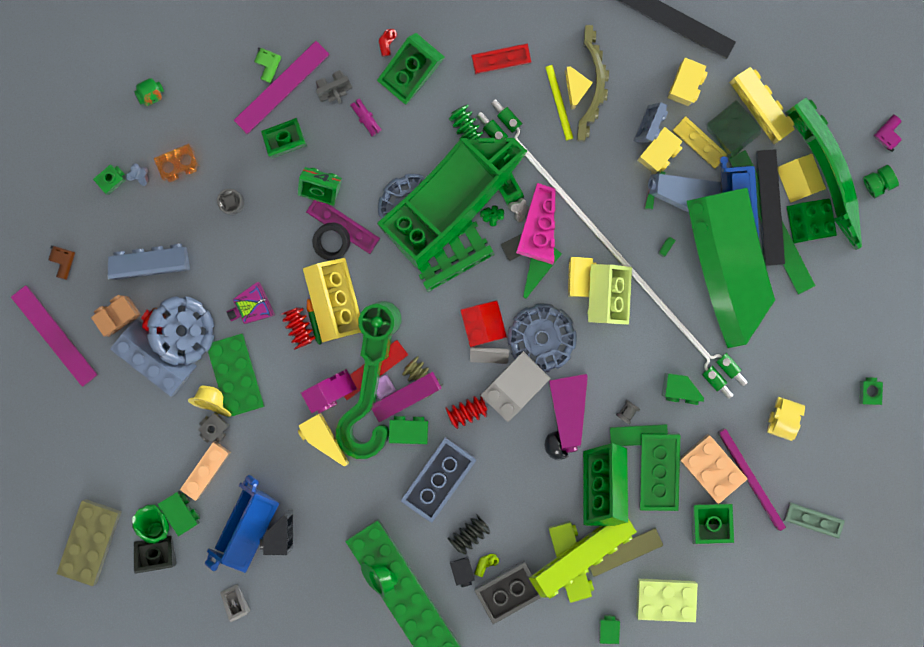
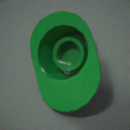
(379, 579)

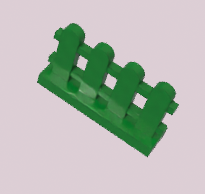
(461, 254)

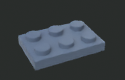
(650, 123)

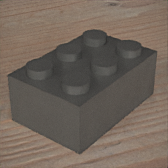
(507, 592)

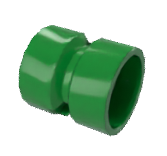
(882, 180)

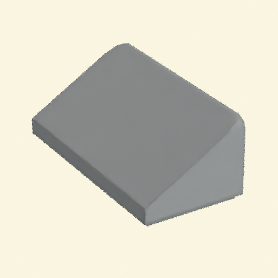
(489, 355)

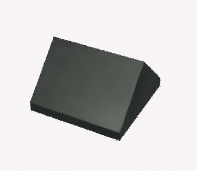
(154, 556)

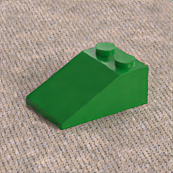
(410, 68)

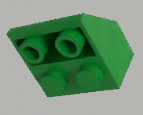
(680, 387)

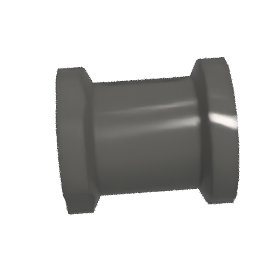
(628, 412)

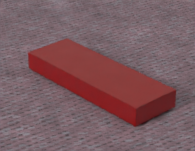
(501, 58)

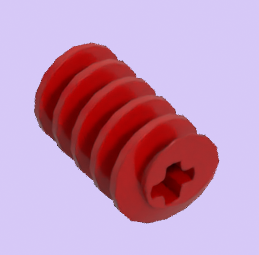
(298, 327)
(467, 412)

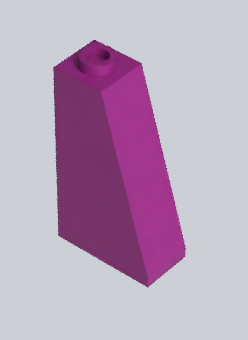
(569, 406)

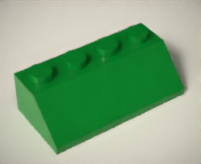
(605, 486)

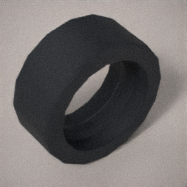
(342, 231)

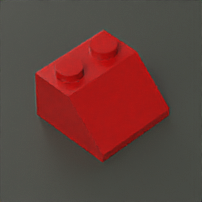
(483, 323)

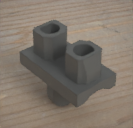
(335, 89)

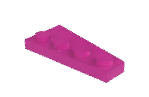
(538, 232)

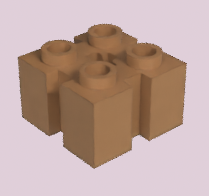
(116, 315)

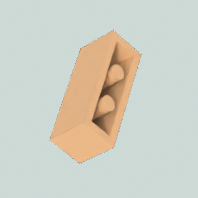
(205, 471)

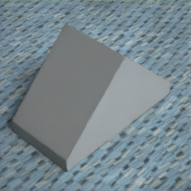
(234, 603)

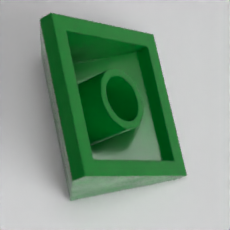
(283, 138)

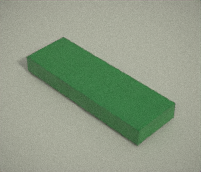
(632, 434)

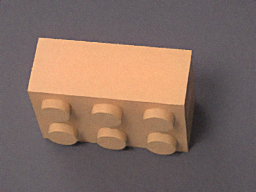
(713, 469)

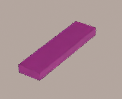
(358, 235)
(406, 397)

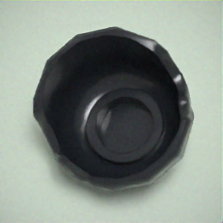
(553, 447)

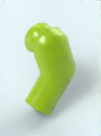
(485, 562)

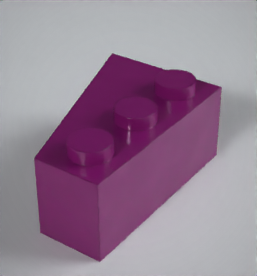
(325, 393)

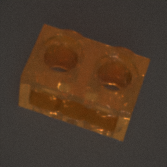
(175, 157)

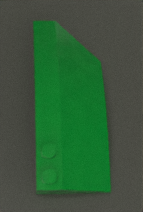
(833, 166)
(450, 196)

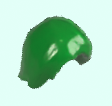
(150, 524)

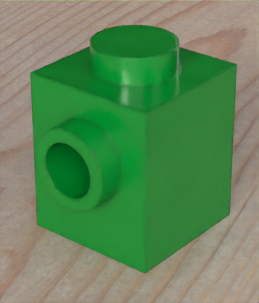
(110, 179)

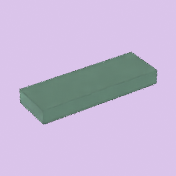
(814, 520)

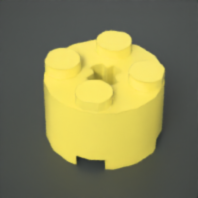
(785, 419)

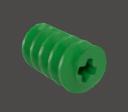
(465, 123)

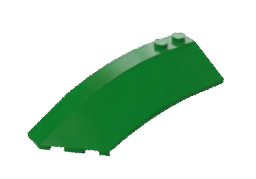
(732, 263)

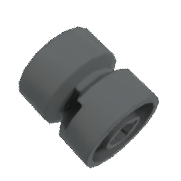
(230, 201)

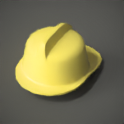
(210, 399)

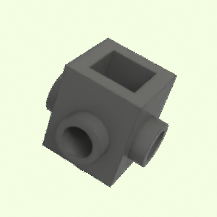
(218, 423)

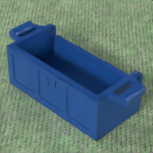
(739, 178)
(244, 528)

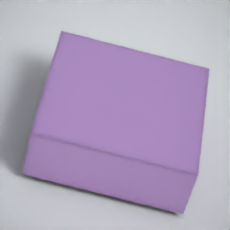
(385, 387)

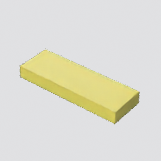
(699, 142)

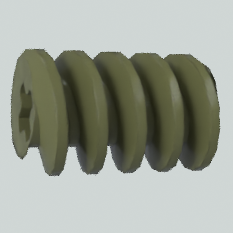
(415, 371)

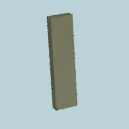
(626, 552)

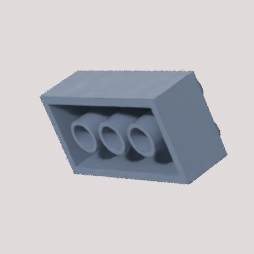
(438, 479)

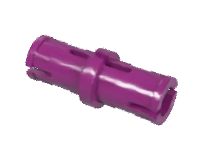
(365, 117)

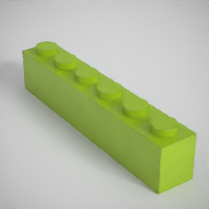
(579, 557)

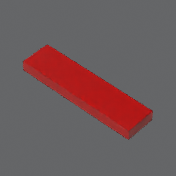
(396, 354)

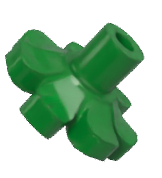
(491, 215)

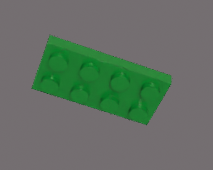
(235, 375)
(660, 472)

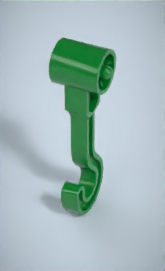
(377, 325)

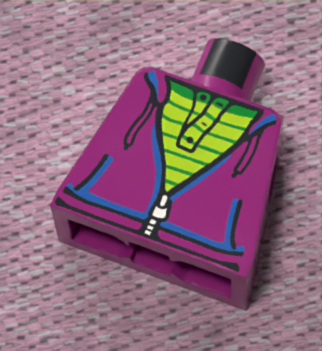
(251, 305)

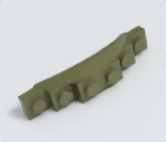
(600, 93)

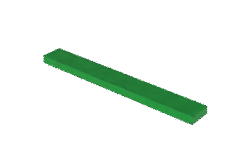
(793, 264)

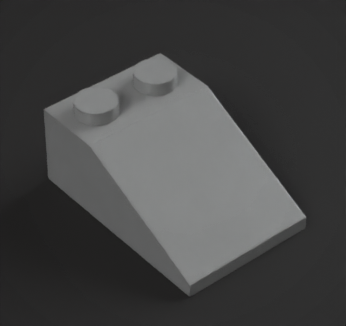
(515, 386)

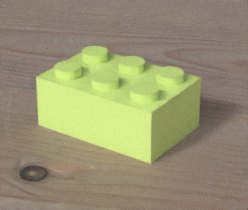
(609, 294)
(666, 600)

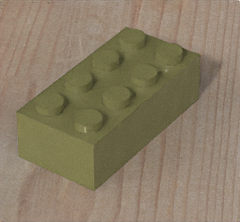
(88, 542)

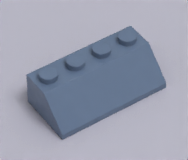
(148, 263)
(136, 351)

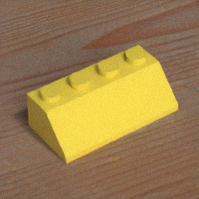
(762, 105)
(333, 299)

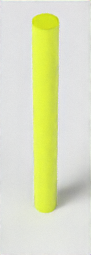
(559, 102)

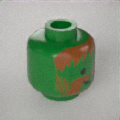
(148, 92)

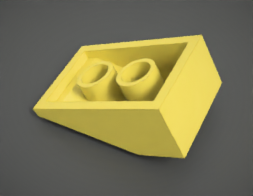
(321, 437)

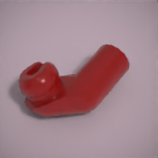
(385, 40)

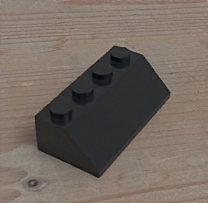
(279, 537)

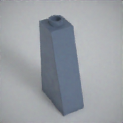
(679, 190)

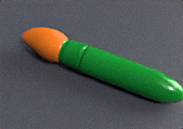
(313, 322)

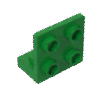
(811, 220)

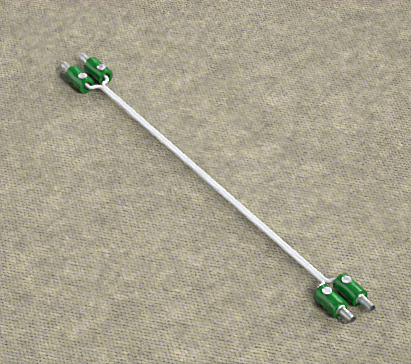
(710, 374)

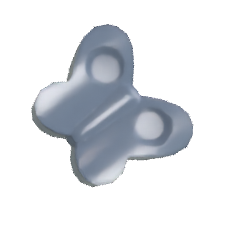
(138, 173)

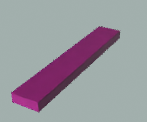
(281, 87)
(54, 336)
(751, 479)

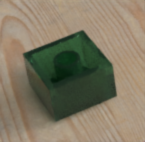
(733, 129)

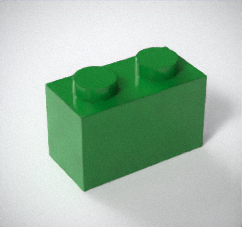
(408, 431)
(179, 513)

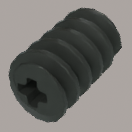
(469, 535)

